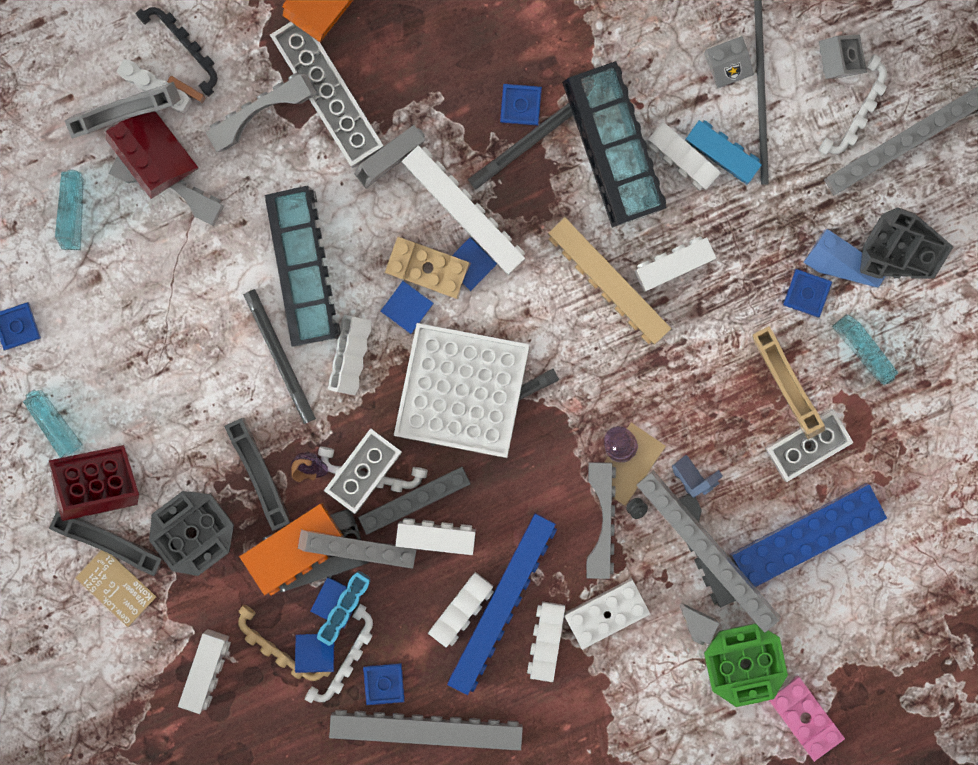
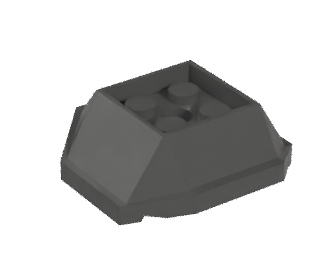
(171, 536)

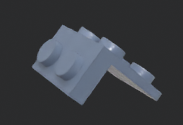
(692, 479)

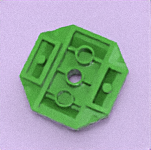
(750, 684)

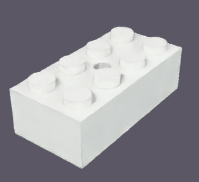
(678, 263)
(793, 458)
(349, 484)
(435, 537)
(588, 618)
(203, 672)

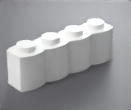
(146, 80)
(685, 157)
(349, 356)
(460, 609)
(547, 641)

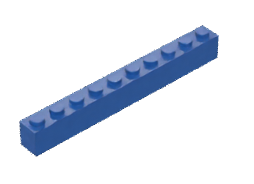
(501, 603)

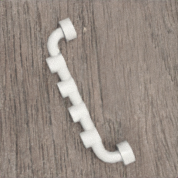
(868, 105)
(395, 483)
(354, 654)

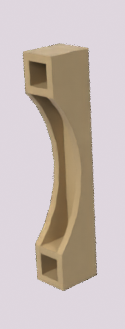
(788, 383)

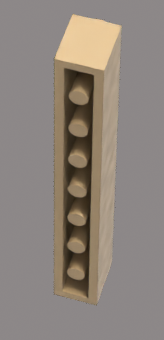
(612, 284)

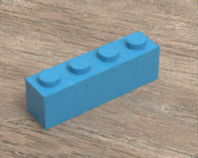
(723, 152)

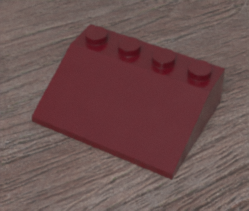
(150, 152)
(93, 482)

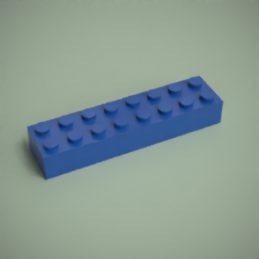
(809, 535)

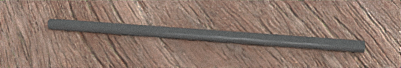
(761, 92)

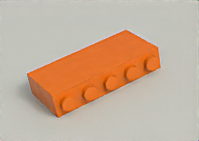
(315, 16)
(278, 556)

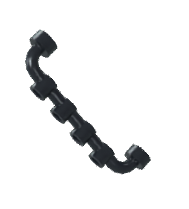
(181, 34)

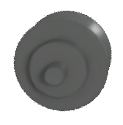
(637, 508)

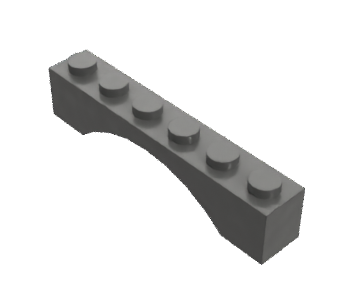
(259, 474)
(414, 500)
(128, 551)
(720, 593)

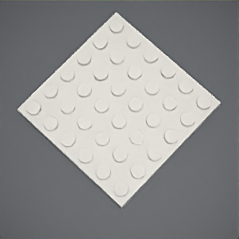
(462, 390)

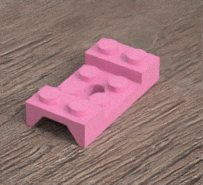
(816, 735)

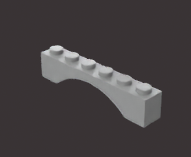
(131, 106)
(228, 133)
(201, 206)
(356, 549)
(598, 561)

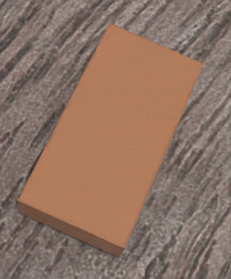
(187, 89)

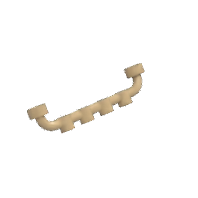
(269, 648)

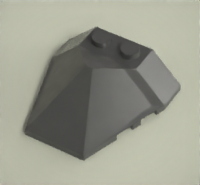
(903, 247)

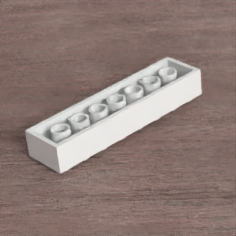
(333, 98)
(461, 208)

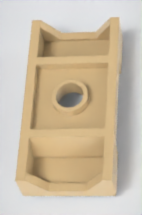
(408, 263)

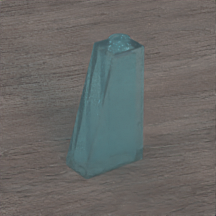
(70, 209)
(865, 349)
(52, 423)

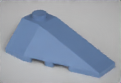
(839, 259)

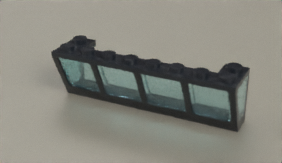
(614, 144)
(301, 266)

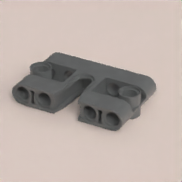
(334, 565)

